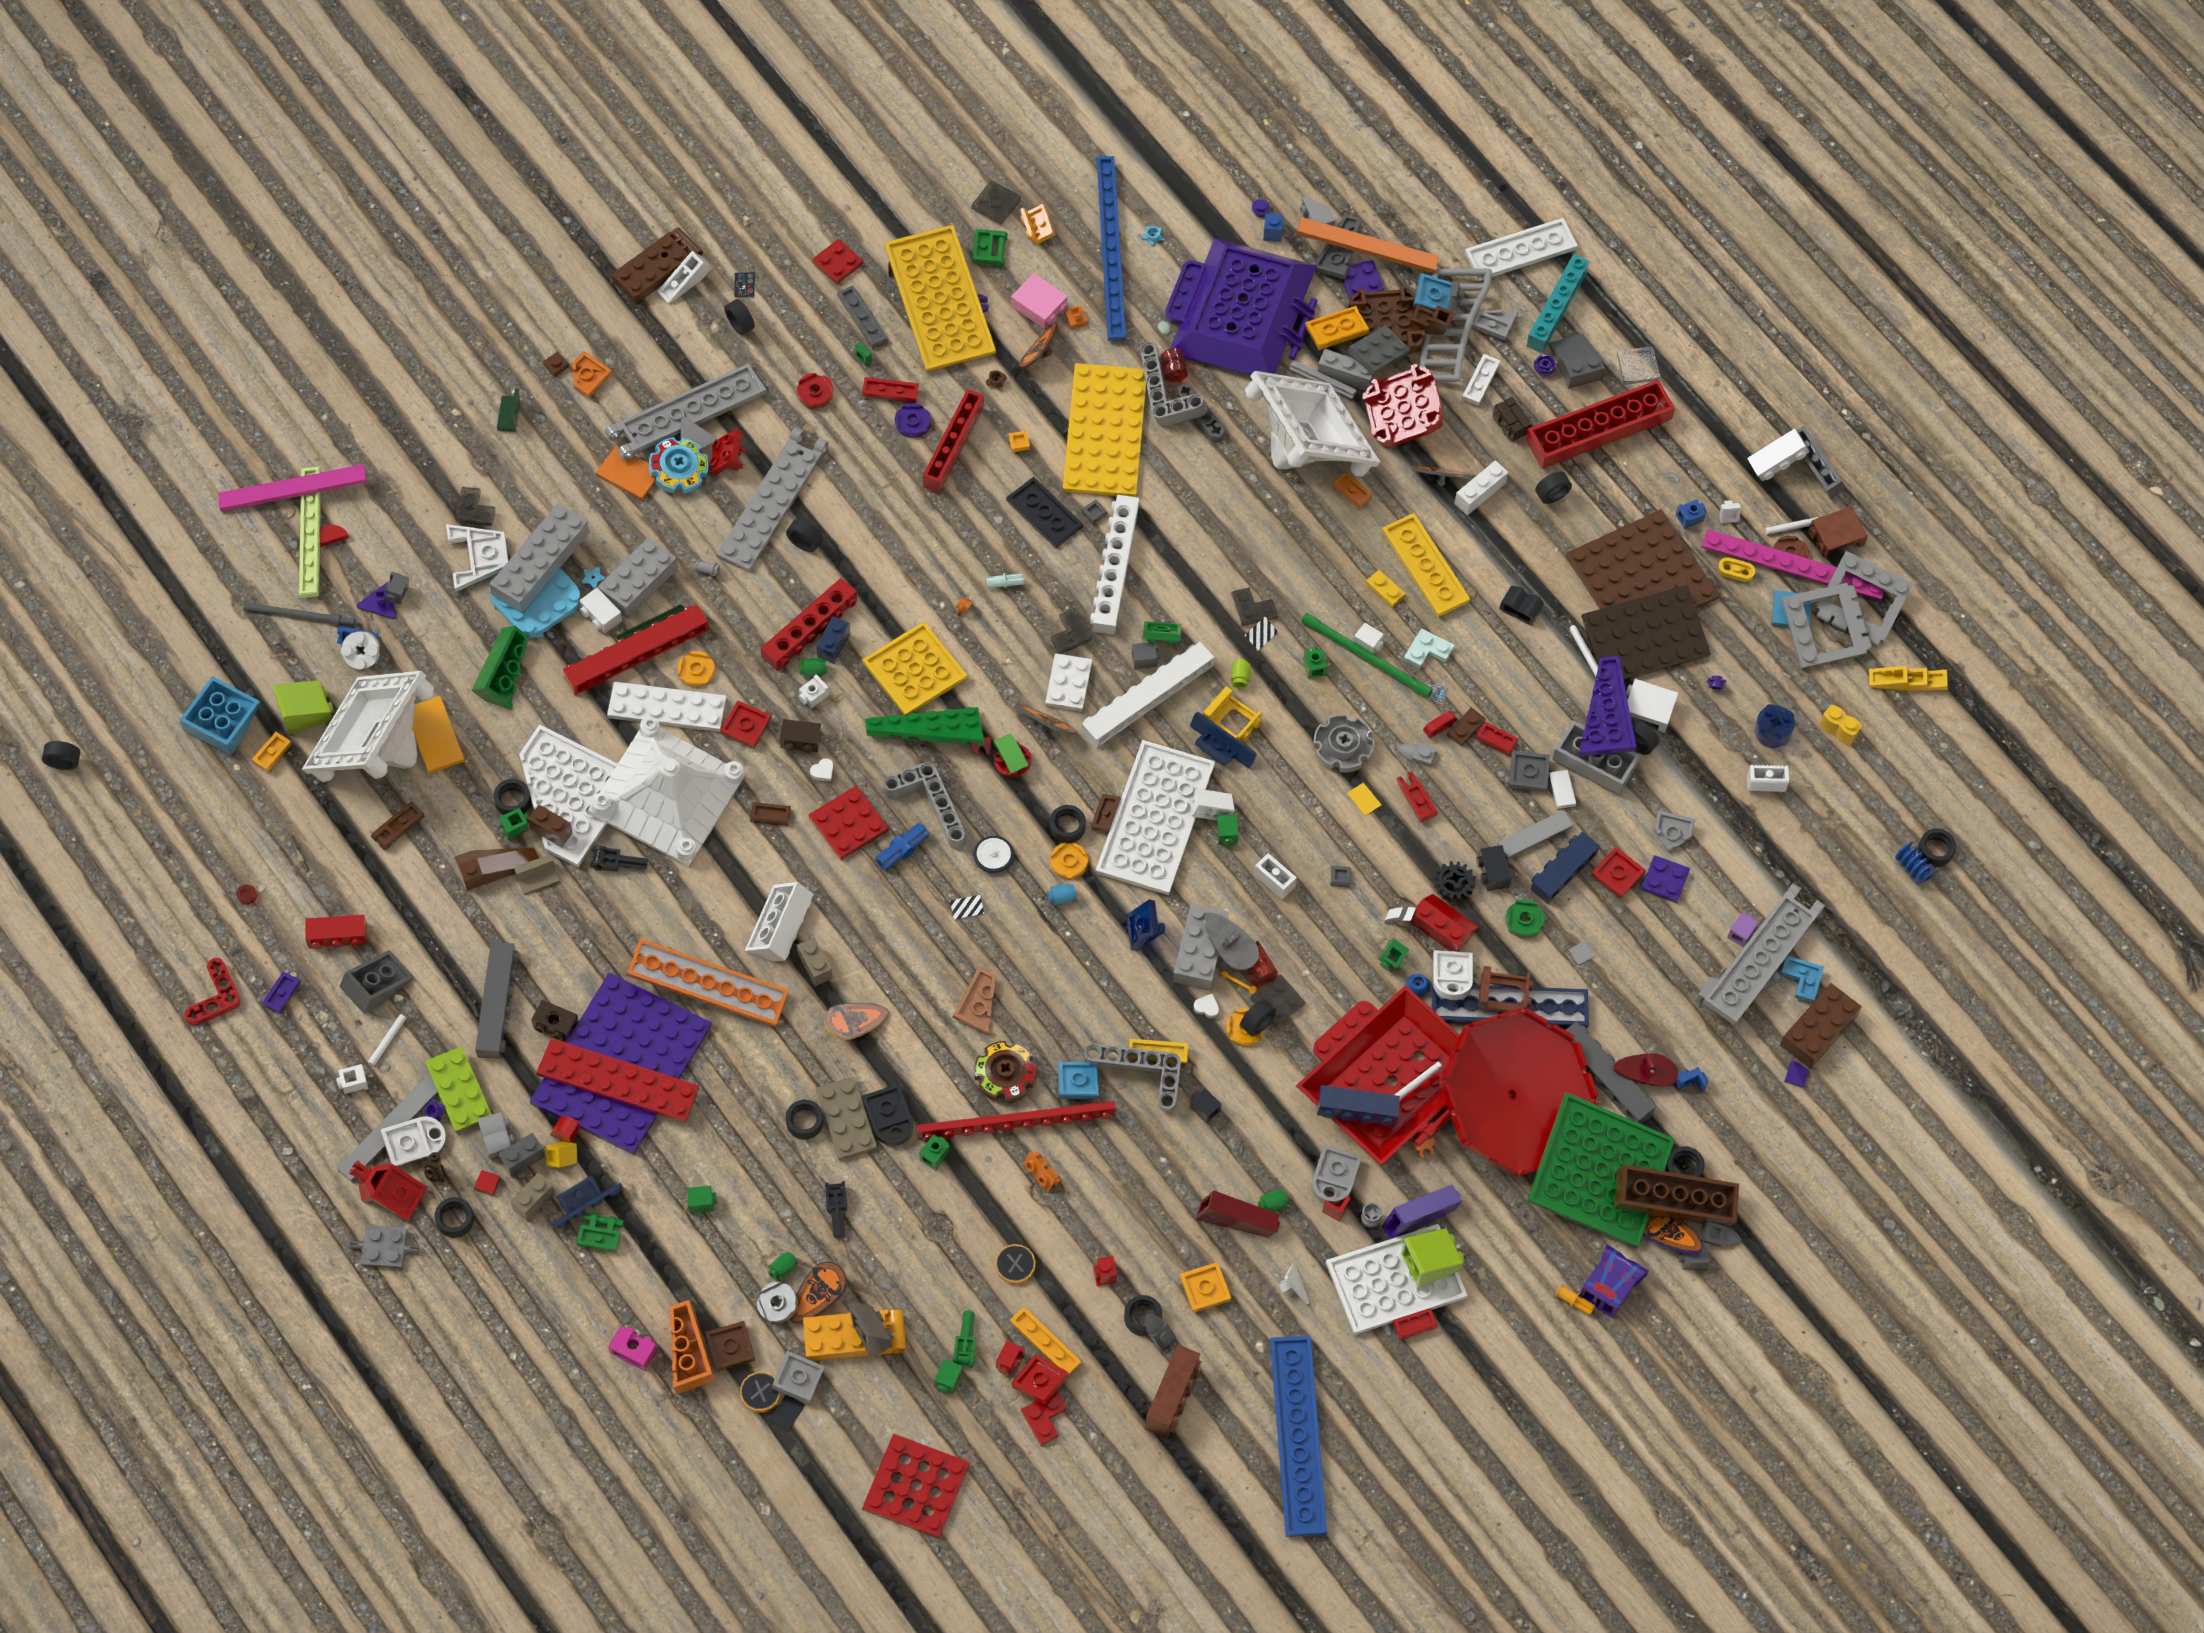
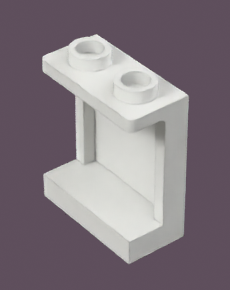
(1651, 703)

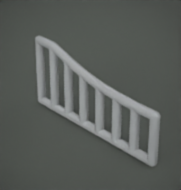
(1464, 333)

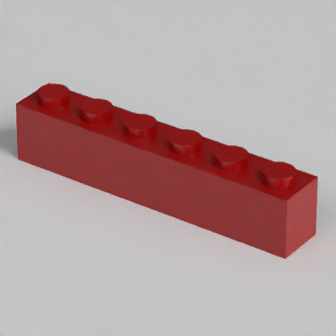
(953, 441)

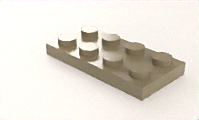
(846, 1118)

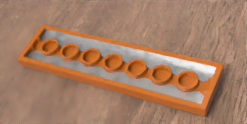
(707, 982)

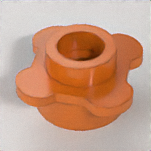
(963, 605)

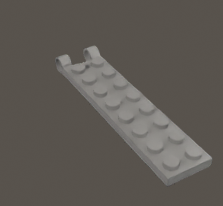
(696, 405)
(771, 502)
(1761, 956)

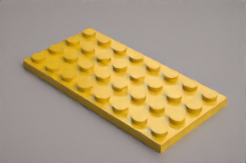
(939, 298)
(1104, 430)

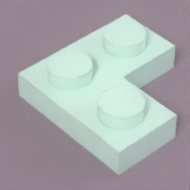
(1425, 645)

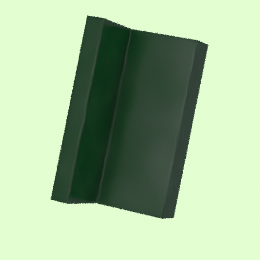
(509, 412)

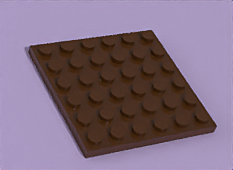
(1638, 563)

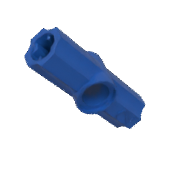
(902, 846)

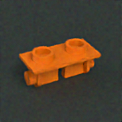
(1036, 1166)

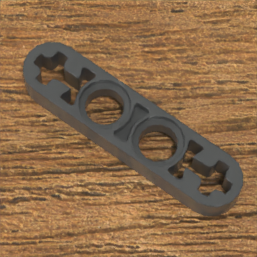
(1205, 426)

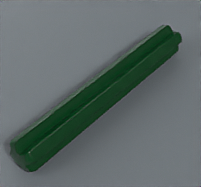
(675, 610)

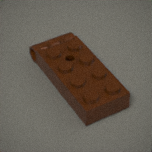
(654, 265)

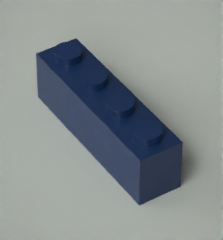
(1564, 867)
(1358, 1105)

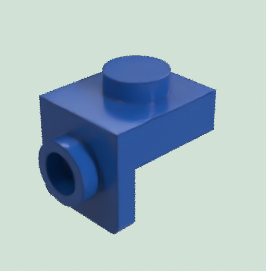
(1690, 1077)

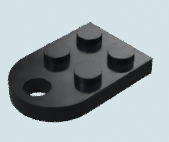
(888, 1113)

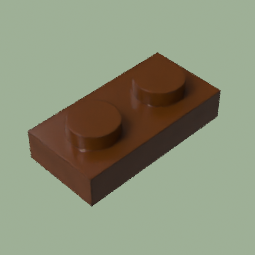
(1466, 727)
(1105, 813)

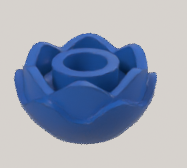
(1424, 986)

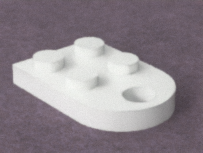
(1452, 971)
(411, 1140)

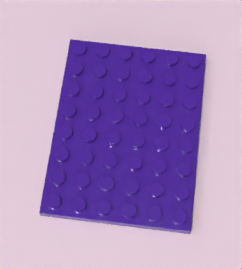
(631, 1028)

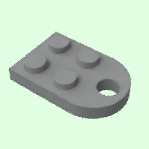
(1335, 1173)

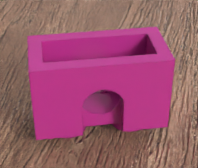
(637, 1357)

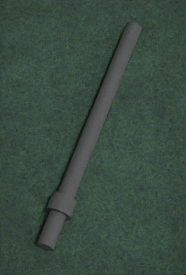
(335, 619)

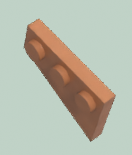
(977, 1001)

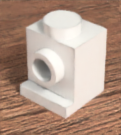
(815, 697)
(352, 1073)

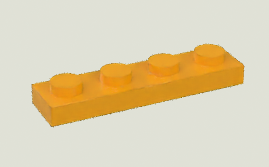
(1044, 1341)

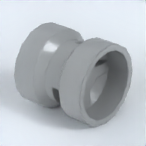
(1374, 1211)

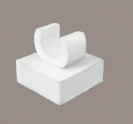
(1730, 512)

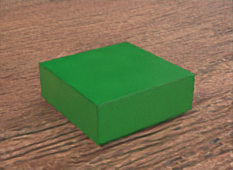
(863, 354)

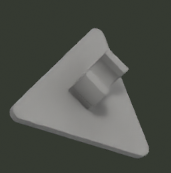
(695, 433)

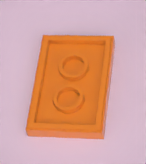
(627, 475)

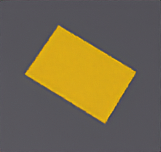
(1364, 799)

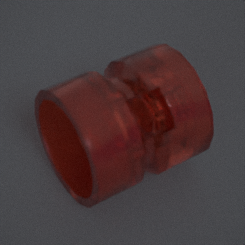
(1174, 365)

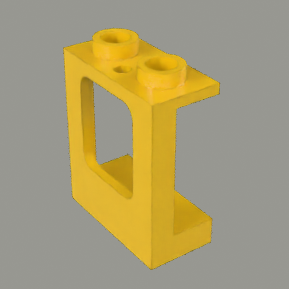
(1223, 705)

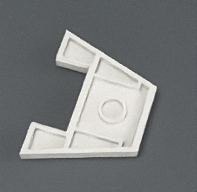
(486, 553)

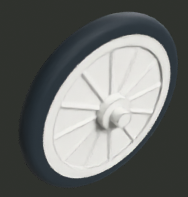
(993, 854)

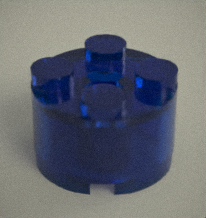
(1774, 726)

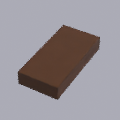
(770, 814)

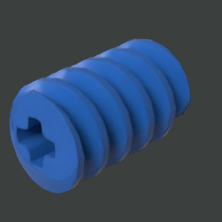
(1913, 864)

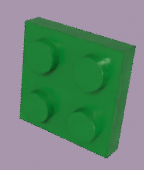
(1162, 631)

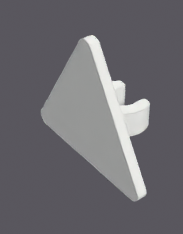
(1293, 1280)

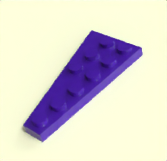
(1608, 718)

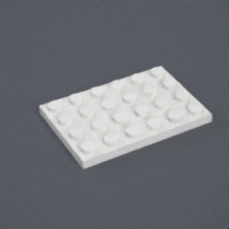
(1380, 1288)

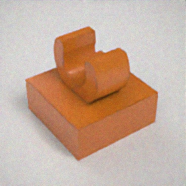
(1076, 317)
(1426, 1145)

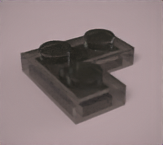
(469, 510)
(1252, 612)
(1075, 633)

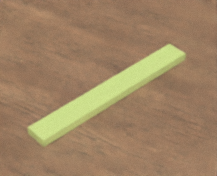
(310, 541)

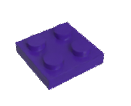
(1362, 276)
(1665, 879)

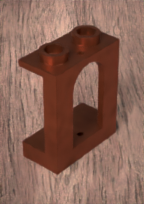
(1523, 983)

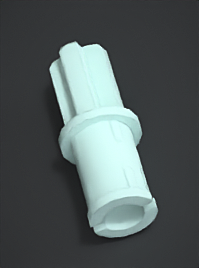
(1005, 580)

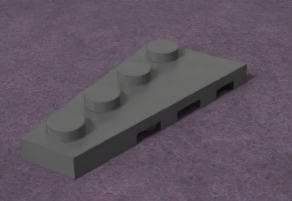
(1335, 259)

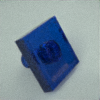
(1144, 925)

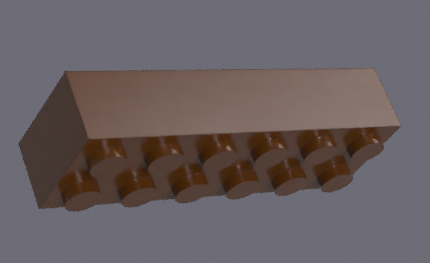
(1676, 1195)

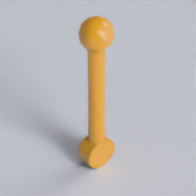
(1224, 974)

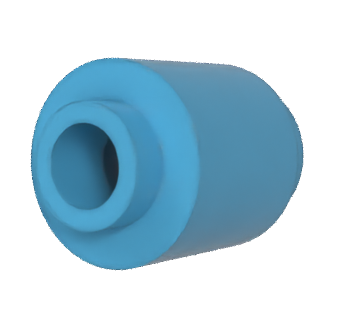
(1062, 894)

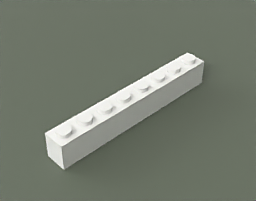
(1147, 694)

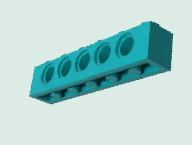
(1557, 303)

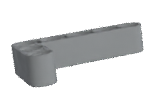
(1164, 406)
(935, 798)
(1141, 1064)

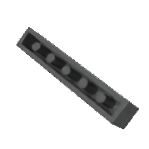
(495, 1000)
(1620, 1090)

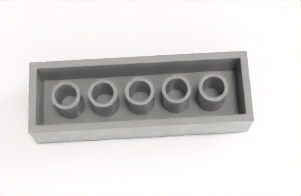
(539, 558)

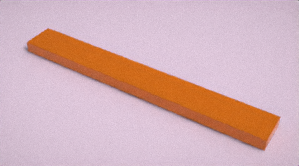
(1367, 245)

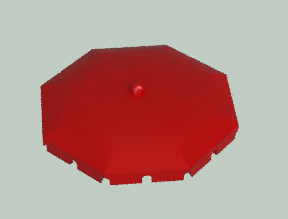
(1510, 1084)

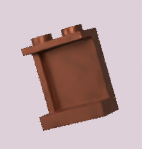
(1837, 531)

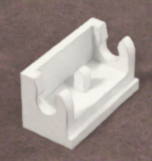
(1211, 804)

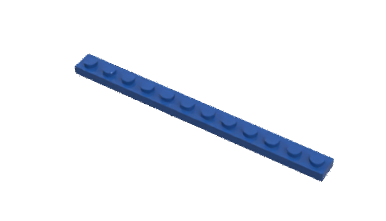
(1111, 249)

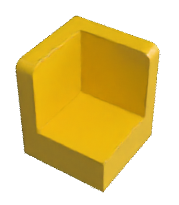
(561, 1154)

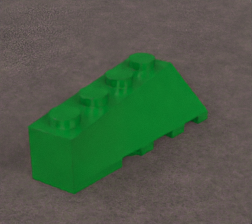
(502, 667)

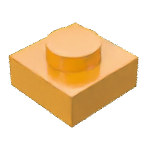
(1019, 441)

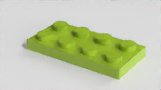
(458, 1089)

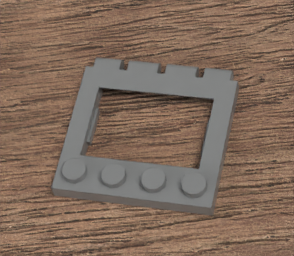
(1876, 576)
(1801, 631)

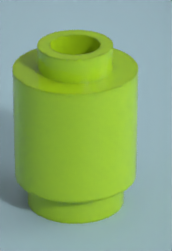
(1240, 673)

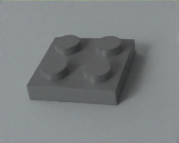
(1529, 771)

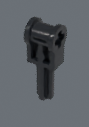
(612, 859)
(836, 1205)

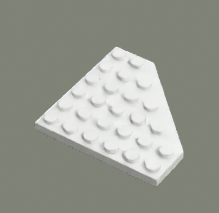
(564, 780)

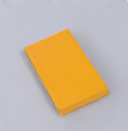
(435, 736)

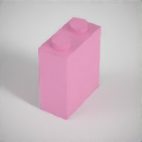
(1039, 301)

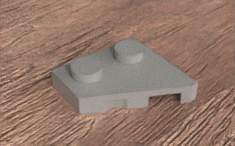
(1495, 322)

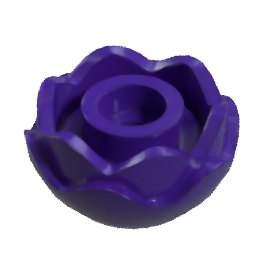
(1545, 360)

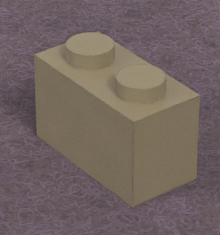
(814, 961)
(532, 1197)

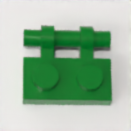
(600, 1238)

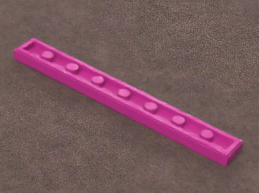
(292, 487)

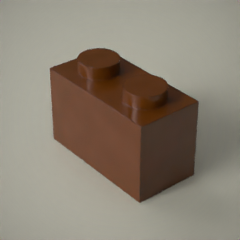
(550, 825)

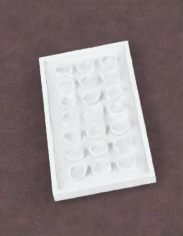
(1154, 818)

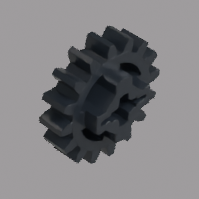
(1457, 878)

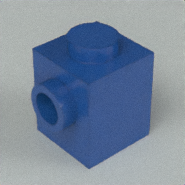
(1273, 227)

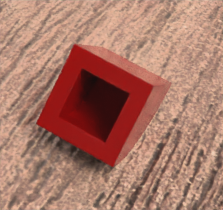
(566, 1129)

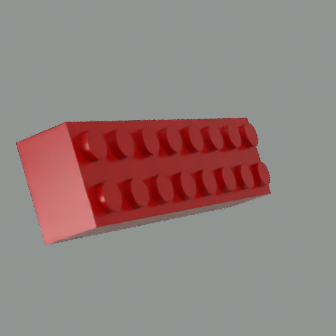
(1600, 424)

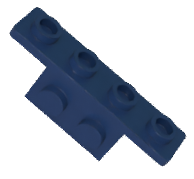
(1219, 743)
(580, 1197)

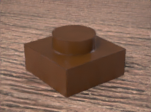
(556, 364)

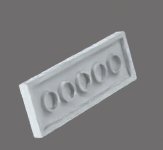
(1522, 248)
(668, 706)

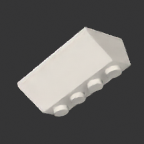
(779, 921)

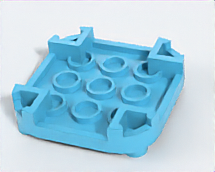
(552, 604)

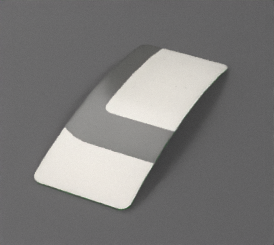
(1400, 914)

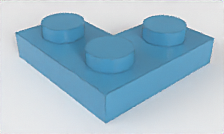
(1806, 973)

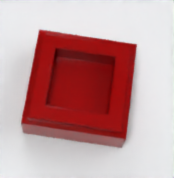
(487, 1182)

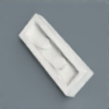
(1481, 380)

